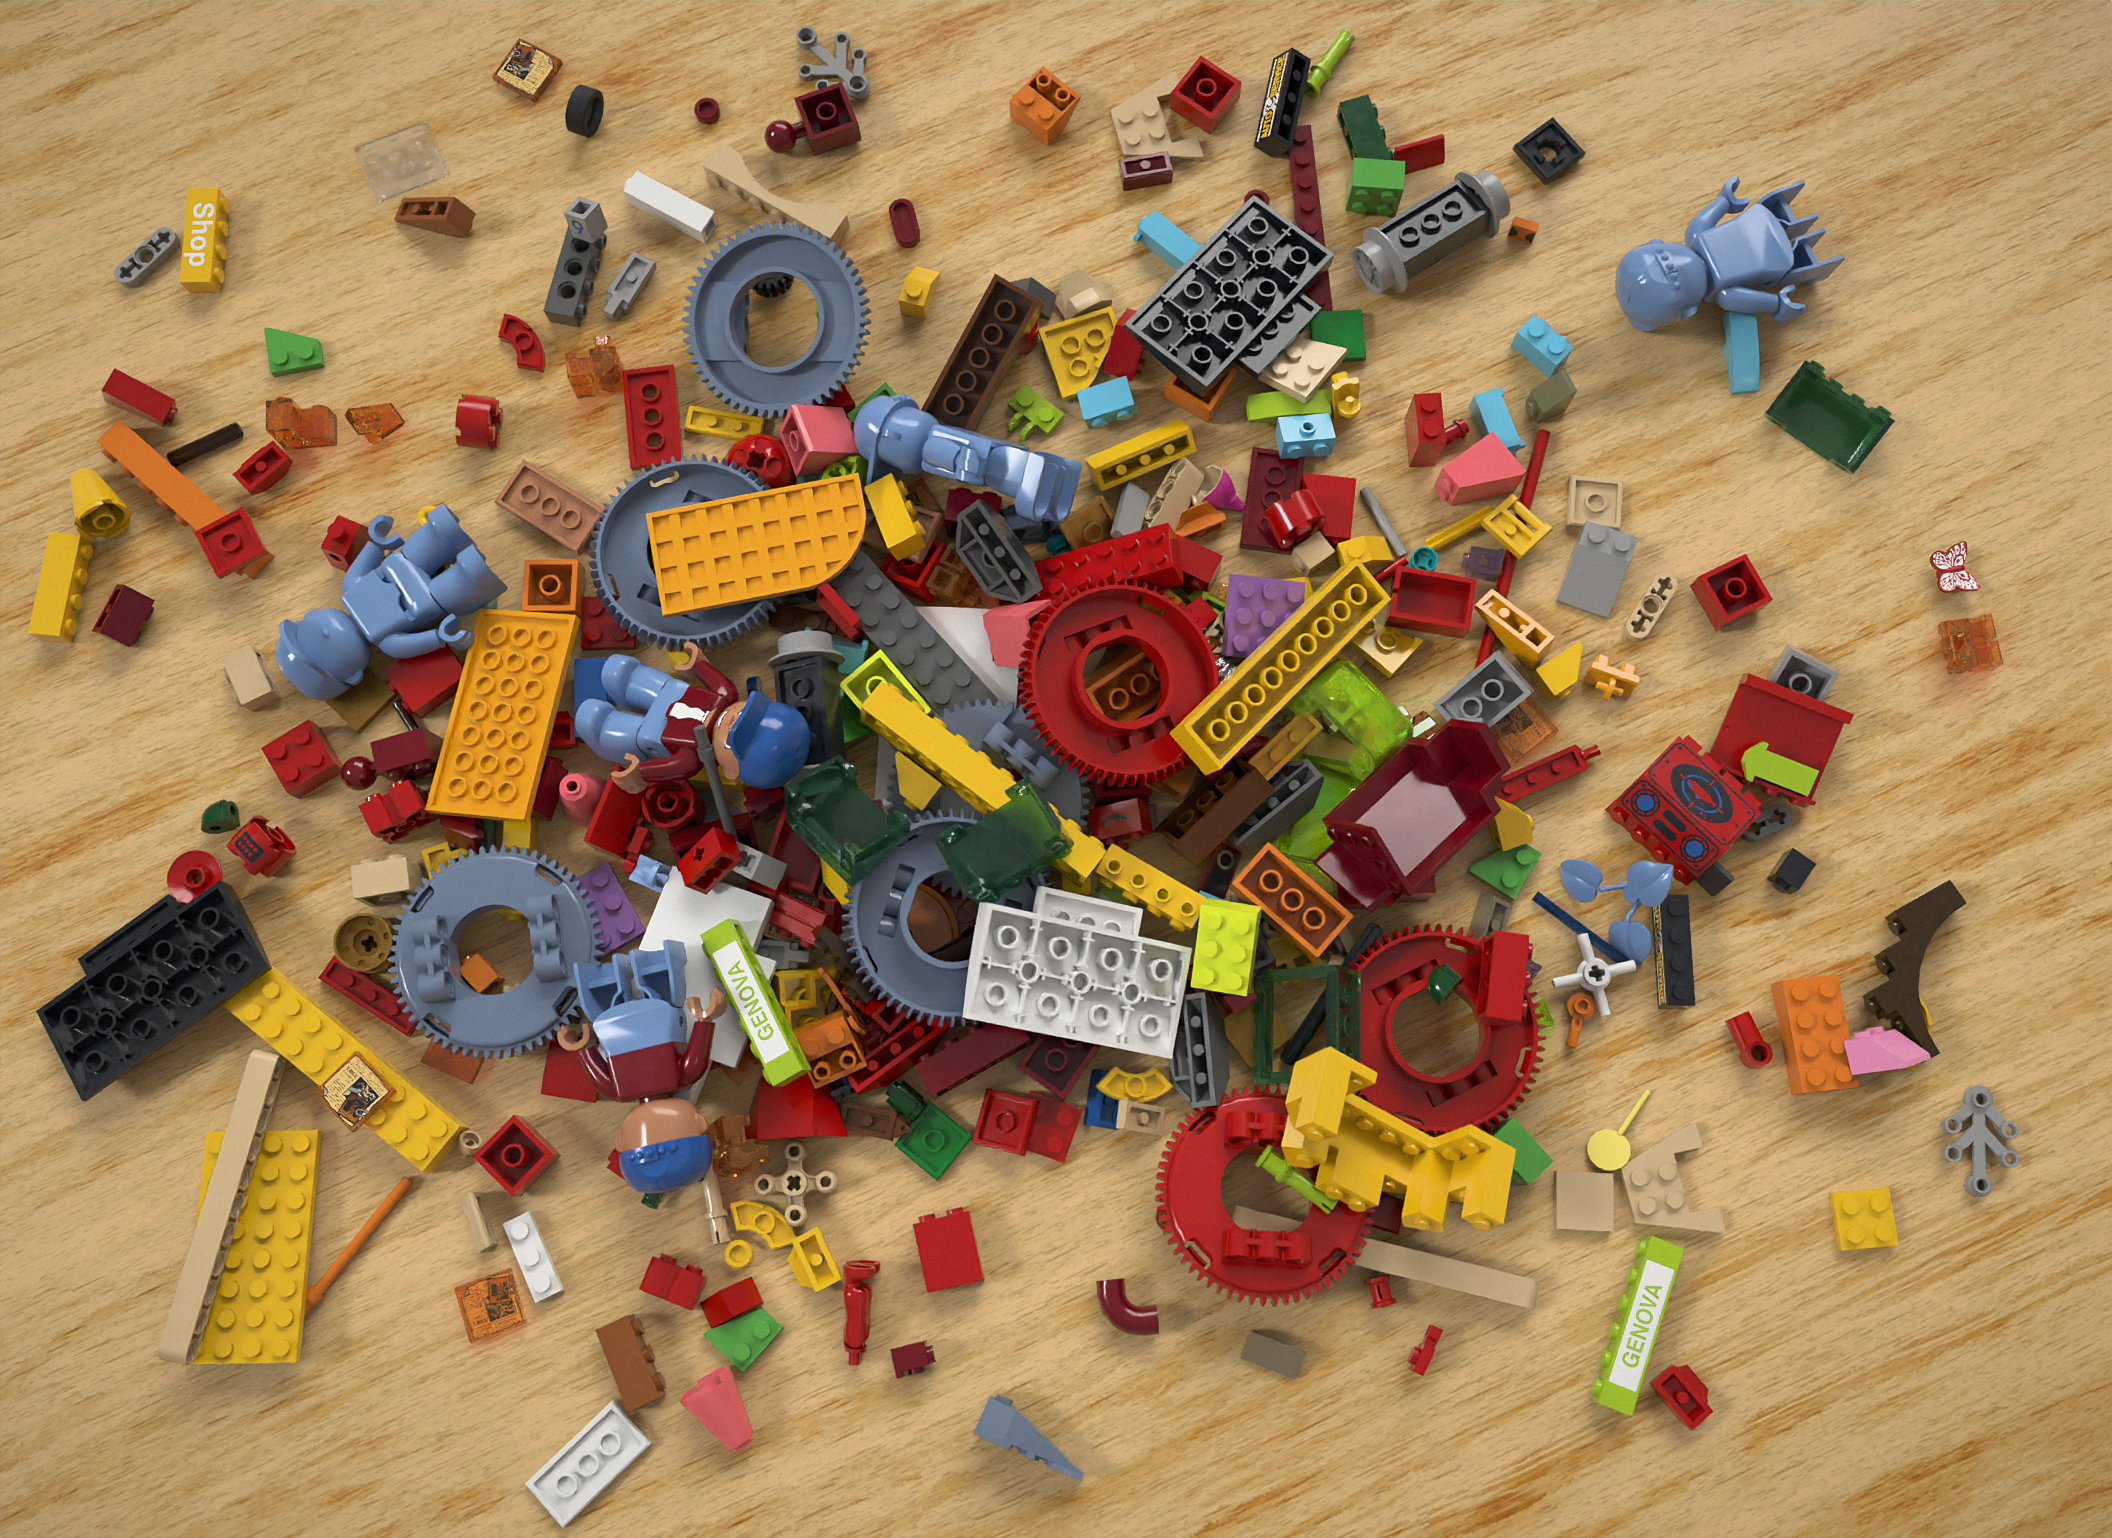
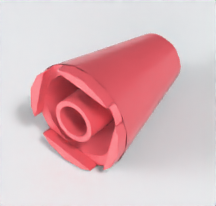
(581, 796)
(720, 1408)

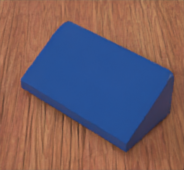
(1100, 1109)

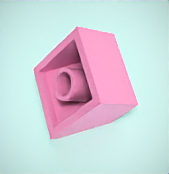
(1882, 1051)

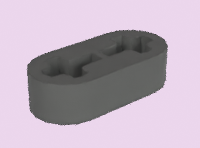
(1768, 829)

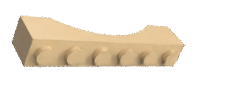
(727, 169)

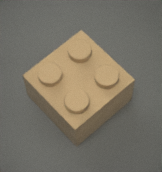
(386, 880)

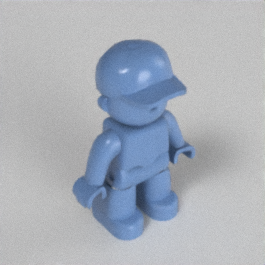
(1725, 262)
(903, 438)
(390, 605)

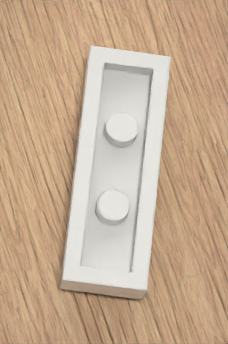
(533, 1257)

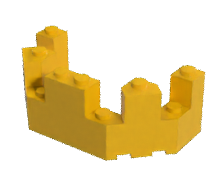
(1373, 1151)

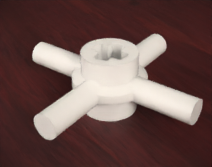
(1596, 965)

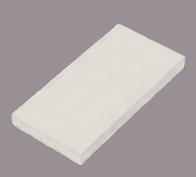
(588, 1463)

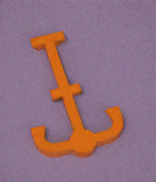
(855, 1019)

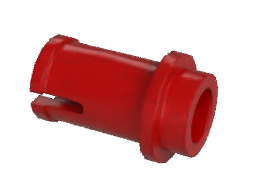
(1456, 430)

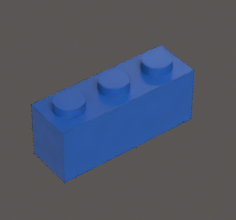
(588, 684)

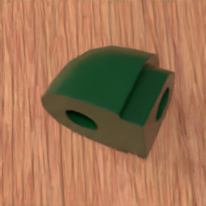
(220, 817)
(1442, 983)

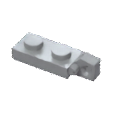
(628, 284)
(785, 953)

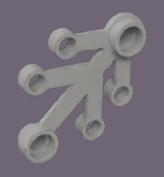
(834, 66)
(1979, 1136)

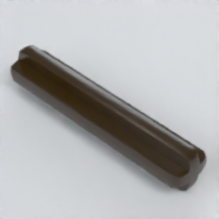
(205, 444)

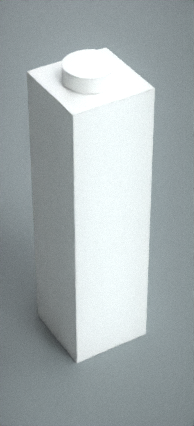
(670, 207)

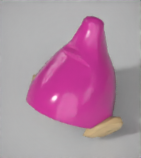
(1218, 490)

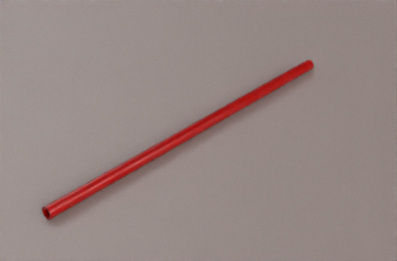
(1510, 559)

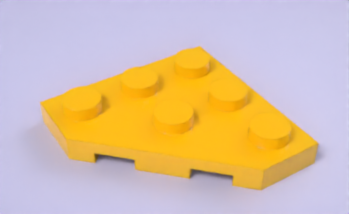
(1078, 349)

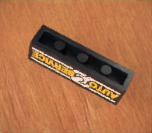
(1282, 102)
(1673, 953)

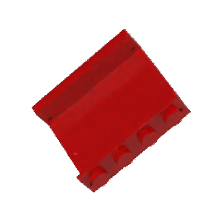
(1787, 721)

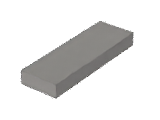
(1130, 510)

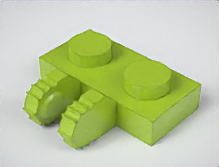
(1034, 410)

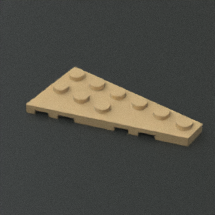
(1302, 368)

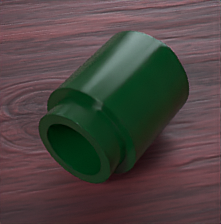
(905, 1100)

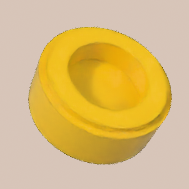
(738, 1254)

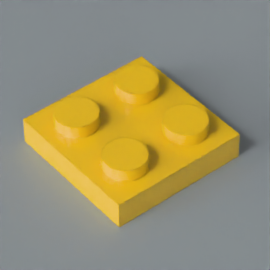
(1863, 1219)

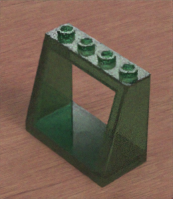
(1342, 1016)

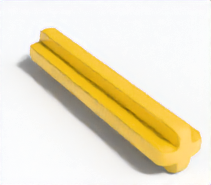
(1457, 529)

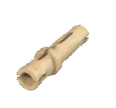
(715, 1207)

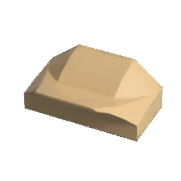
(1081, 295)

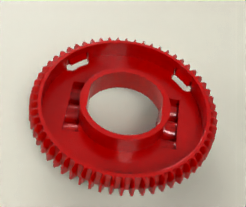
(1055, 691)
(1473, 1091)
(1246, 1260)

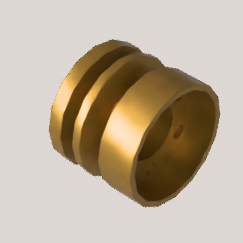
(353, 940)

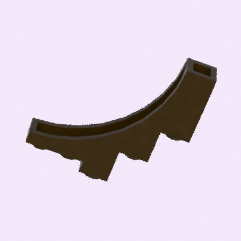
(827, 941)
(1902, 961)

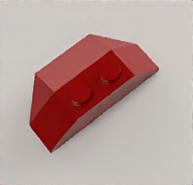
(894, 1053)

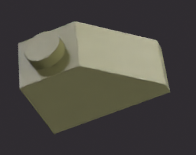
(1551, 397)

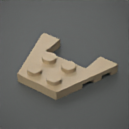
(1142, 126)
(1656, 1189)

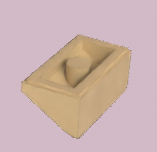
(478, 1221)

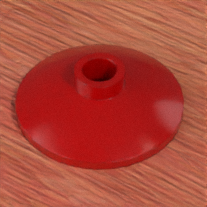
(185, 869)

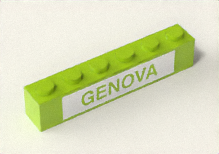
(755, 1003)
(1636, 1325)

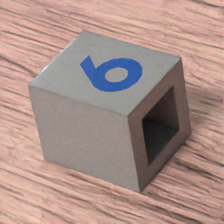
(585, 219)

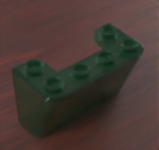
(1828, 418)
(1005, 844)

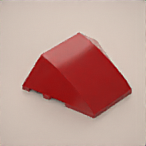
(793, 1112)

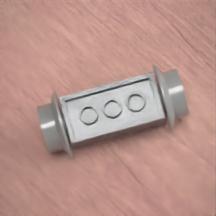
(1431, 231)
(809, 682)

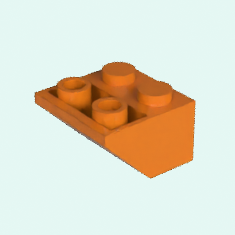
(1044, 105)
(830, 1048)

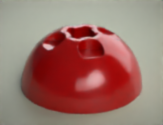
(775, 469)

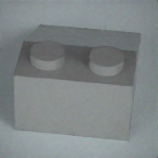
(1596, 569)
(1803, 673)
(1486, 692)

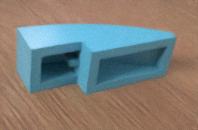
(1741, 351)

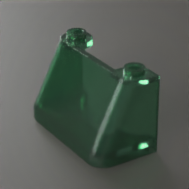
(842, 820)

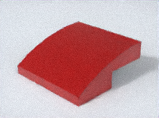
(840, 612)
(565, 1075)

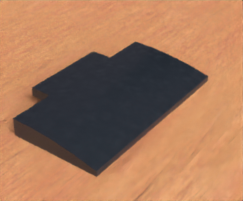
(1234, 299)
(152, 985)

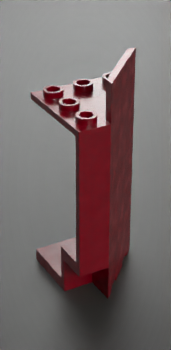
(1414, 813)

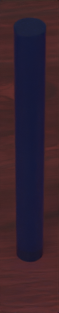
(1578, 927)

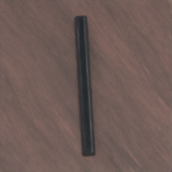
(1318, 1011)

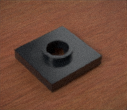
(1549, 136)

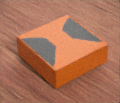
(1523, 230)

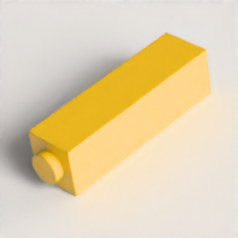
(522, 836)

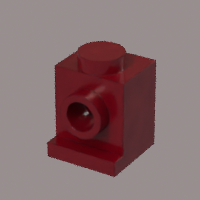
(912, 1358)

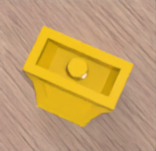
(813, 1261)

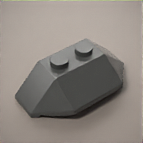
(995, 554)
(1293, 797)
(1200, 1052)

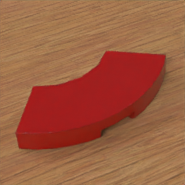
(524, 341)

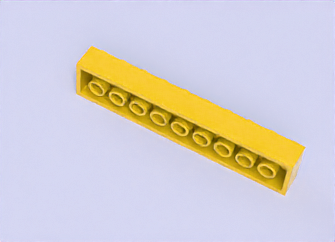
(1280, 667)
(963, 769)
(321, 1044)

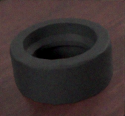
(584, 111)

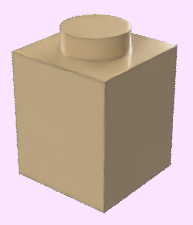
(1312, 554)

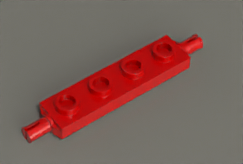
(1546, 772)

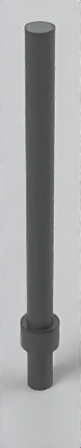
(707, 755)

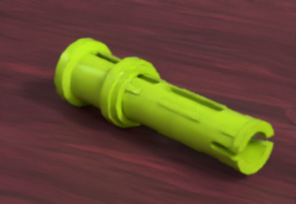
(1322, 70)
(1282, 1171)

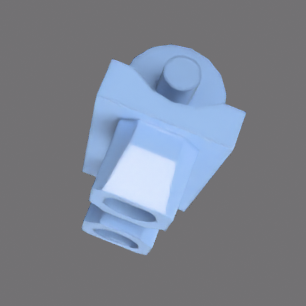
(650, 874)

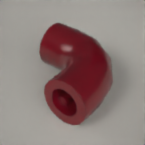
(1124, 1314)

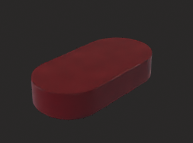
(904, 223)

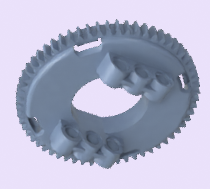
(626, 554)
(880, 923)
(429, 956)

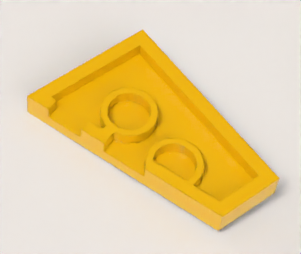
(1384, 647)

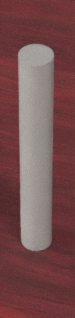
(1383, 522)

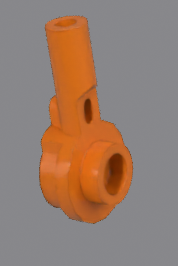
(1579, 1007)

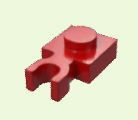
(641, 843)
(1421, 1355)

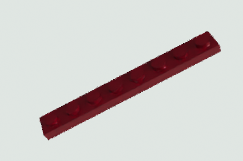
(1307, 205)

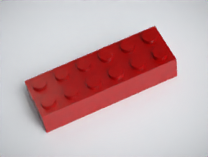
(1143, 555)

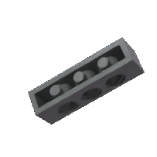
(563, 284)

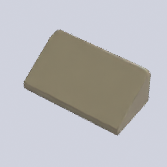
(1489, 915)
(1272, 1354)

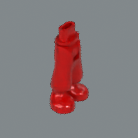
(857, 1302)

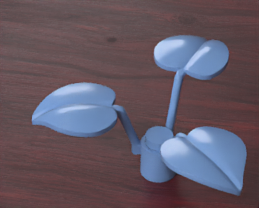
(1645, 884)

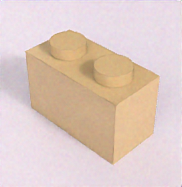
(250, 678)

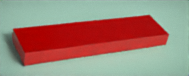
(368, 995)

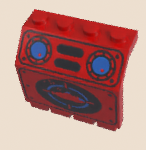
(1685, 809)

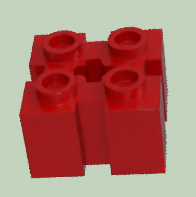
(397, 811)

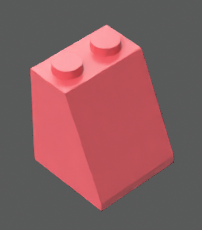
(816, 437)
(1479, 473)
(1008, 630)

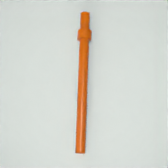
(316, 1293)

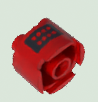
(673, 806)
(262, 847)

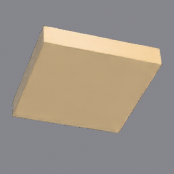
(1595, 501)
(1583, 1201)

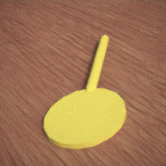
(1609, 1148)

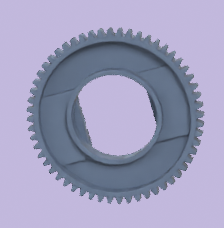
(721, 322)
(1010, 738)

